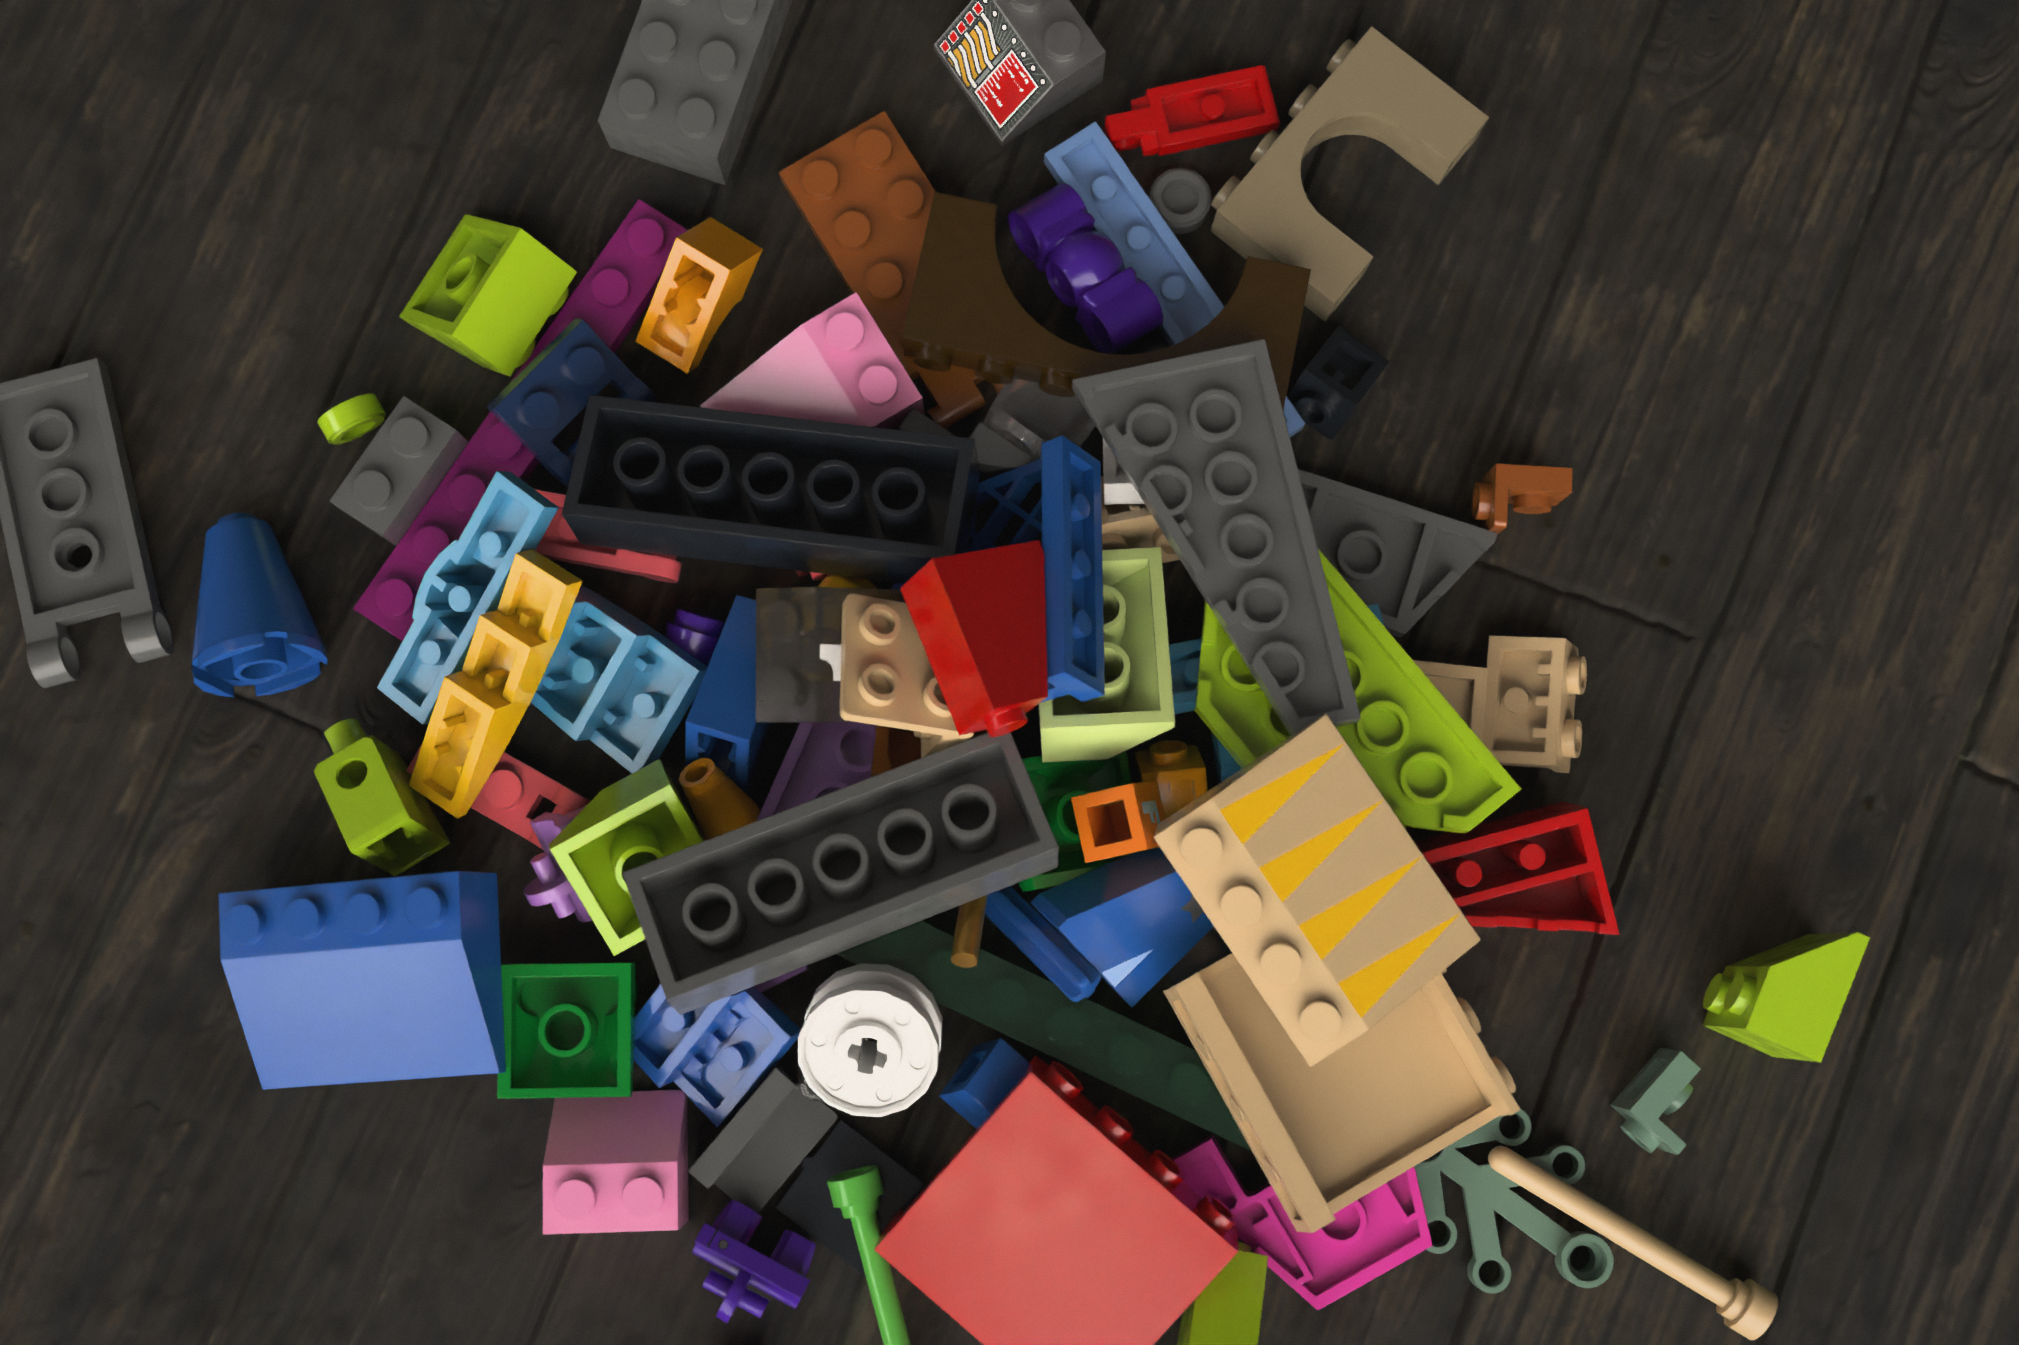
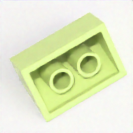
(1135, 668)

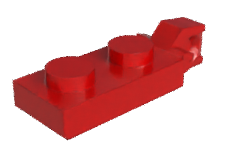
(1196, 113)

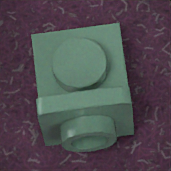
(1655, 1090)

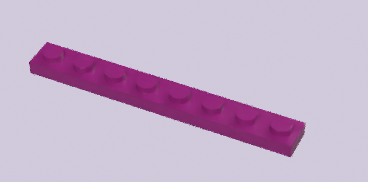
(610, 303)

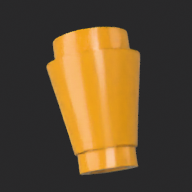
(716, 799)

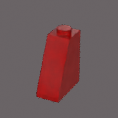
(984, 633)

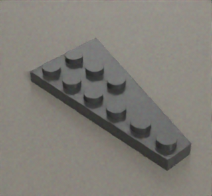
(1224, 486)

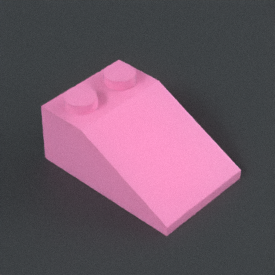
(827, 372)

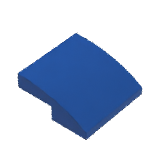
(715, 1050)

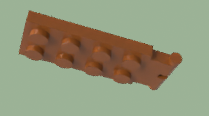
(871, 219)

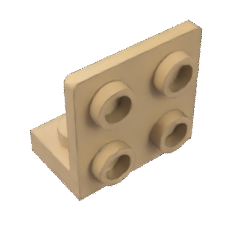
(889, 675)

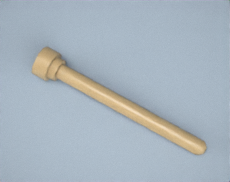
(1745, 1305)

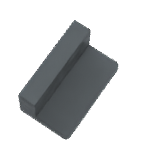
(764, 1141)

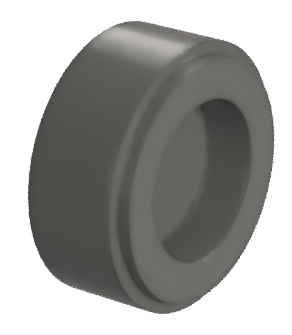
(1181, 199)

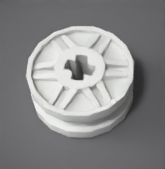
(863, 1074)

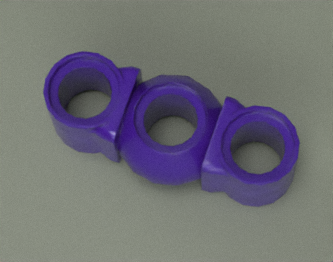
(1085, 269)

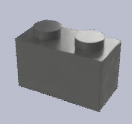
(399, 471)

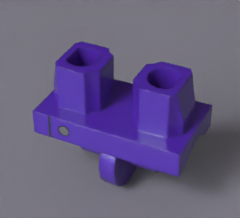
(726, 1248)

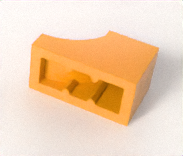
(697, 292)

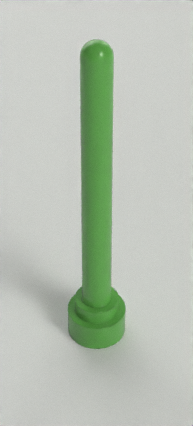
(858, 1197)

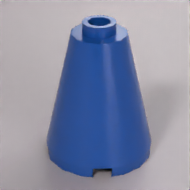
(251, 614)

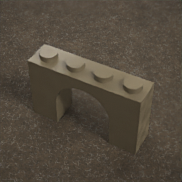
(1372, 94)

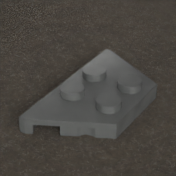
(1390, 548)

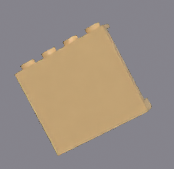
(1359, 1112)

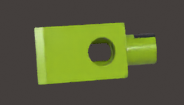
(373, 800)

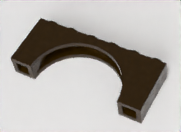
(971, 319)

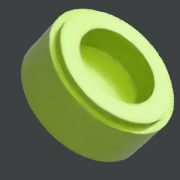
(352, 419)

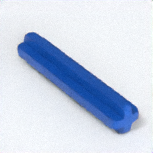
(1042, 944)

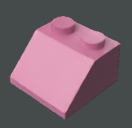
(617, 1164)

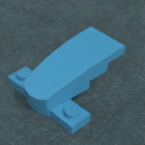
(609, 672)

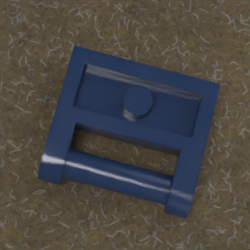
(558, 388)

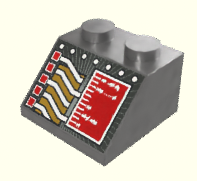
(1020, 60)

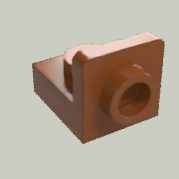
(1525, 486)

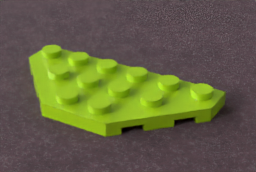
(1407, 734)

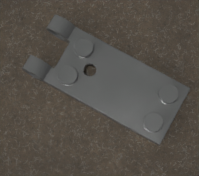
(67, 489)

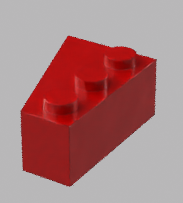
(1527, 871)

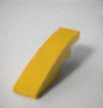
(498, 680)

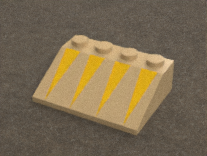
(1316, 889)

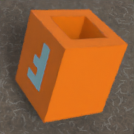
(1118, 820)

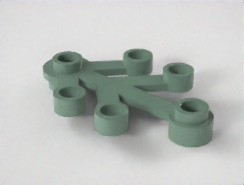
(1489, 1191)

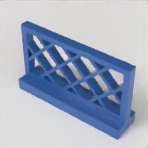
(1072, 550)

